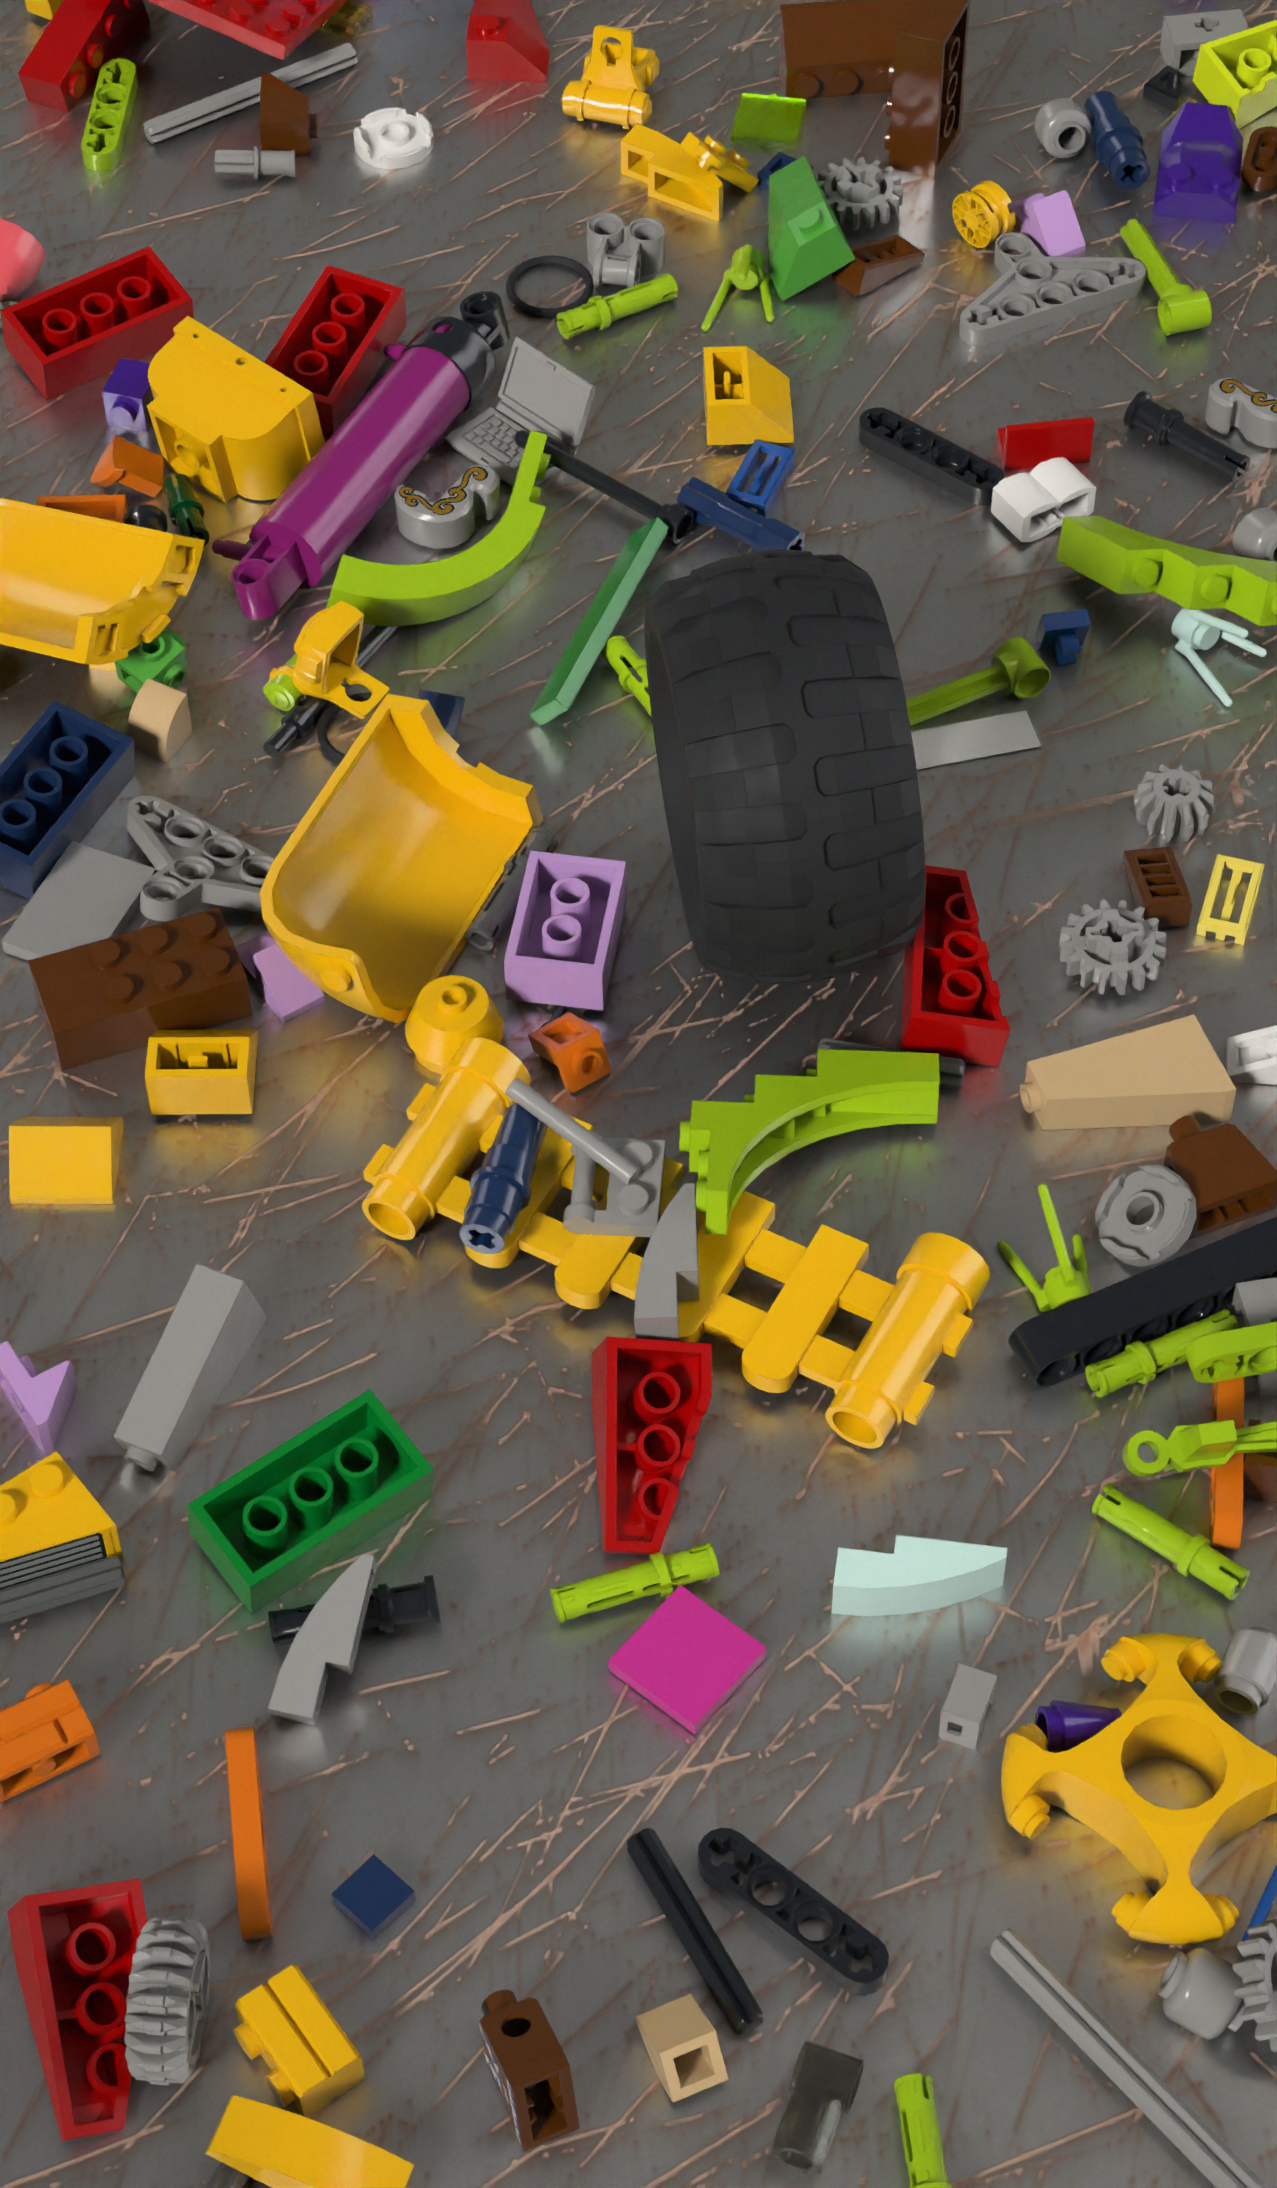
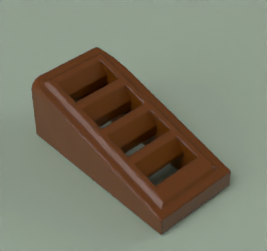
(876, 265)
(1169, 910)

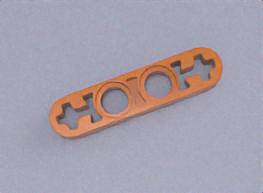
(1227, 1481)
(248, 1834)

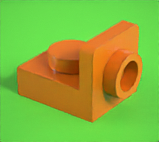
(573, 1048)

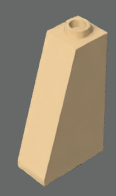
(1131, 1081)

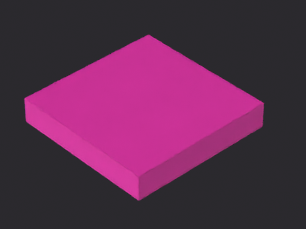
(687, 1659)

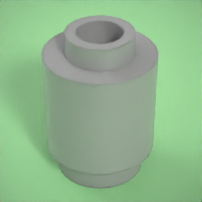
(1247, 1671)

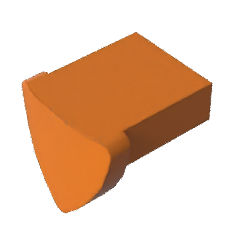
(130, 466)

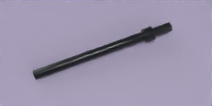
(301, 718)

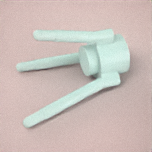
(1201, 631)

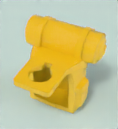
(613, 81)

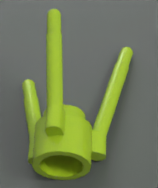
(746, 274)
(1063, 1281)

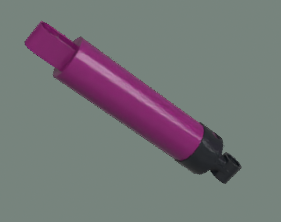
(368, 456)

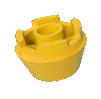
(446, 1016)

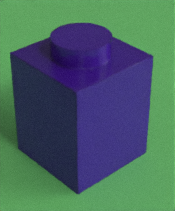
(128, 395)

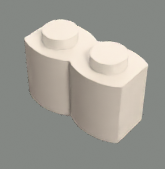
(1039, 500)

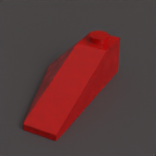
(506, 42)
(645, 1432)
(74, 1977)

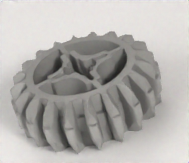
(167, 2000)

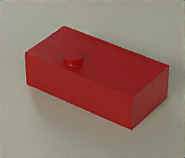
(95, 321)
(340, 340)

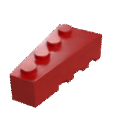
(76, 47)
(947, 980)

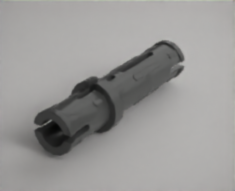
(505, 896)

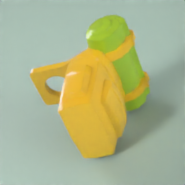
(323, 662)

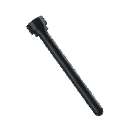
(674, 516)

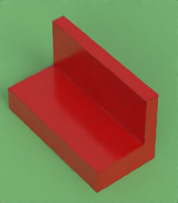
(1032, 443)

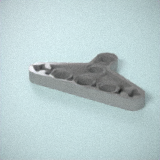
(1061, 280)
(224, 880)

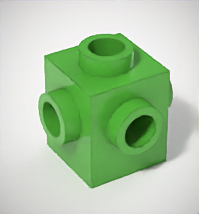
(159, 660)

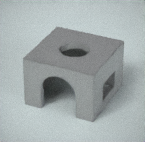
(967, 1705)

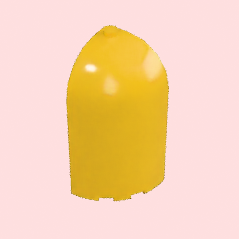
(87, 582)
(394, 862)

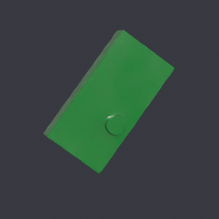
(310, 1501)

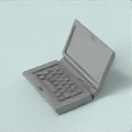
(535, 397)

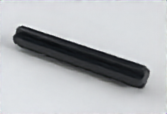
(695, 1931)

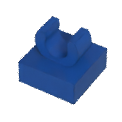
(1063, 633)

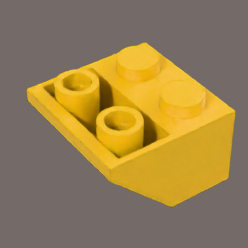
(745, 398)
(201, 1071)

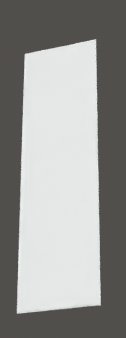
(973, 739)

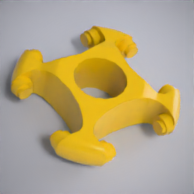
(1158, 1841)

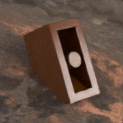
(285, 118)

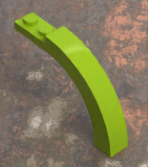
(455, 584)

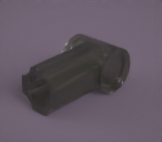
(820, 2092)

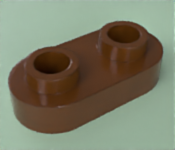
(1260, 160)

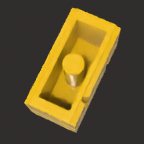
(298, 2041)

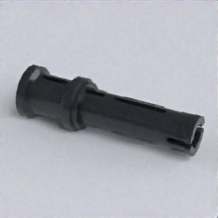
(1170, 428)
(385, 1611)

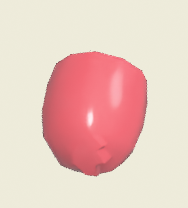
(19, 260)

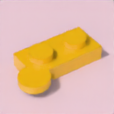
(713, 157)

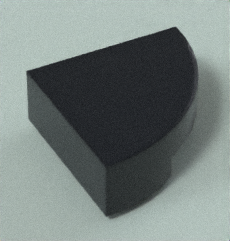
(1165, 88)

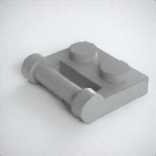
(630, 1208)

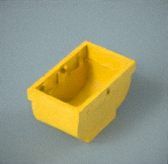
(229, 421)

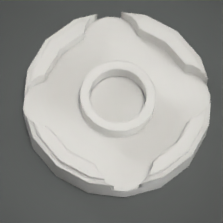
(393, 138)

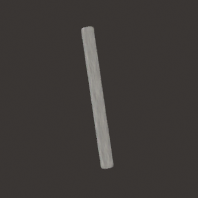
(247, 94)
(1121, 2063)

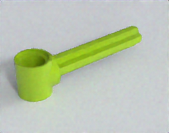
(1179, 305)
(1012, 670)

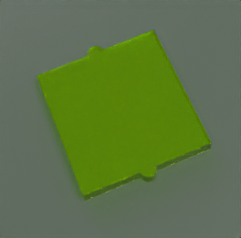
(768, 121)

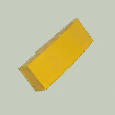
(671, 172)
(300, 2152)

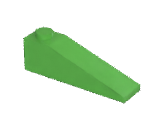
(802, 231)

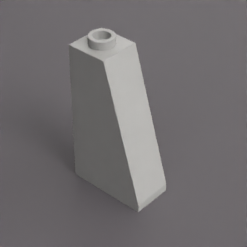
(189, 1368)

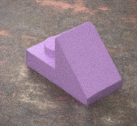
(1049, 224)
(277, 979)
(38, 1398)

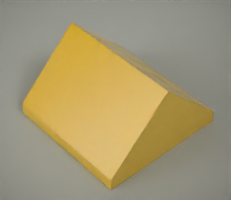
(64, 1159)

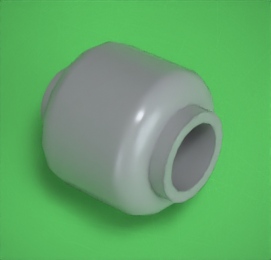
(1063, 128)
(1257, 535)
(1201, 1993)

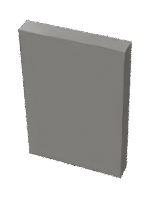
(78, 903)

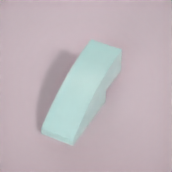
(915, 1578)

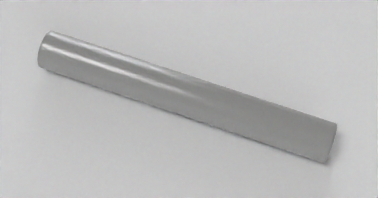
(573, 1131)

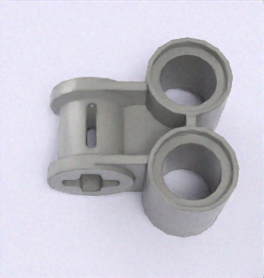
(624, 251)

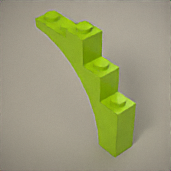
(1184, 574)
(846, 1093)

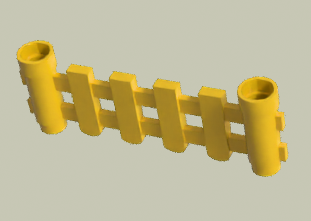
(871, 1385)

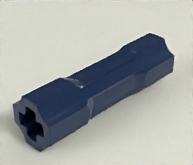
(717, 510)

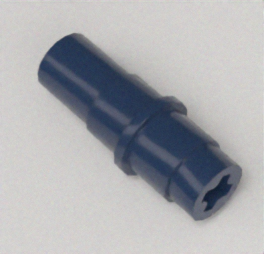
(1116, 141)
(502, 1182)

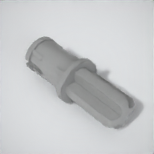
(255, 162)

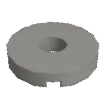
(1165, 1230)

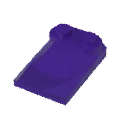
(1199, 165)

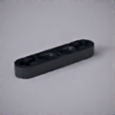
(887, 433)
(799, 1903)

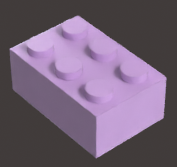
(566, 930)

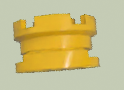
(984, 213)

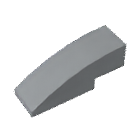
(668, 1269)
(324, 1644)

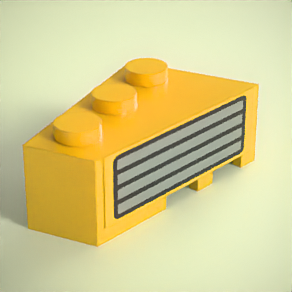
(50, 1524)

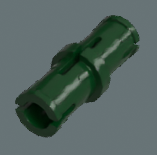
(185, 509)

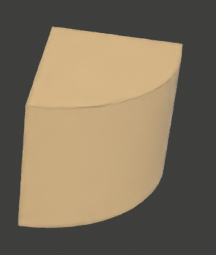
(159, 720)
(682, 2047)

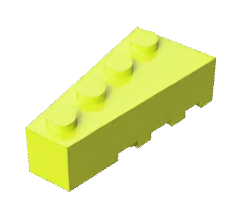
(1240, 72)

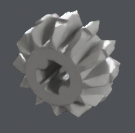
(1174, 803)

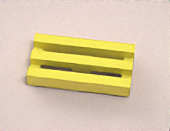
(1224, 926)

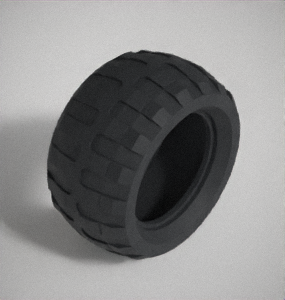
(785, 766)

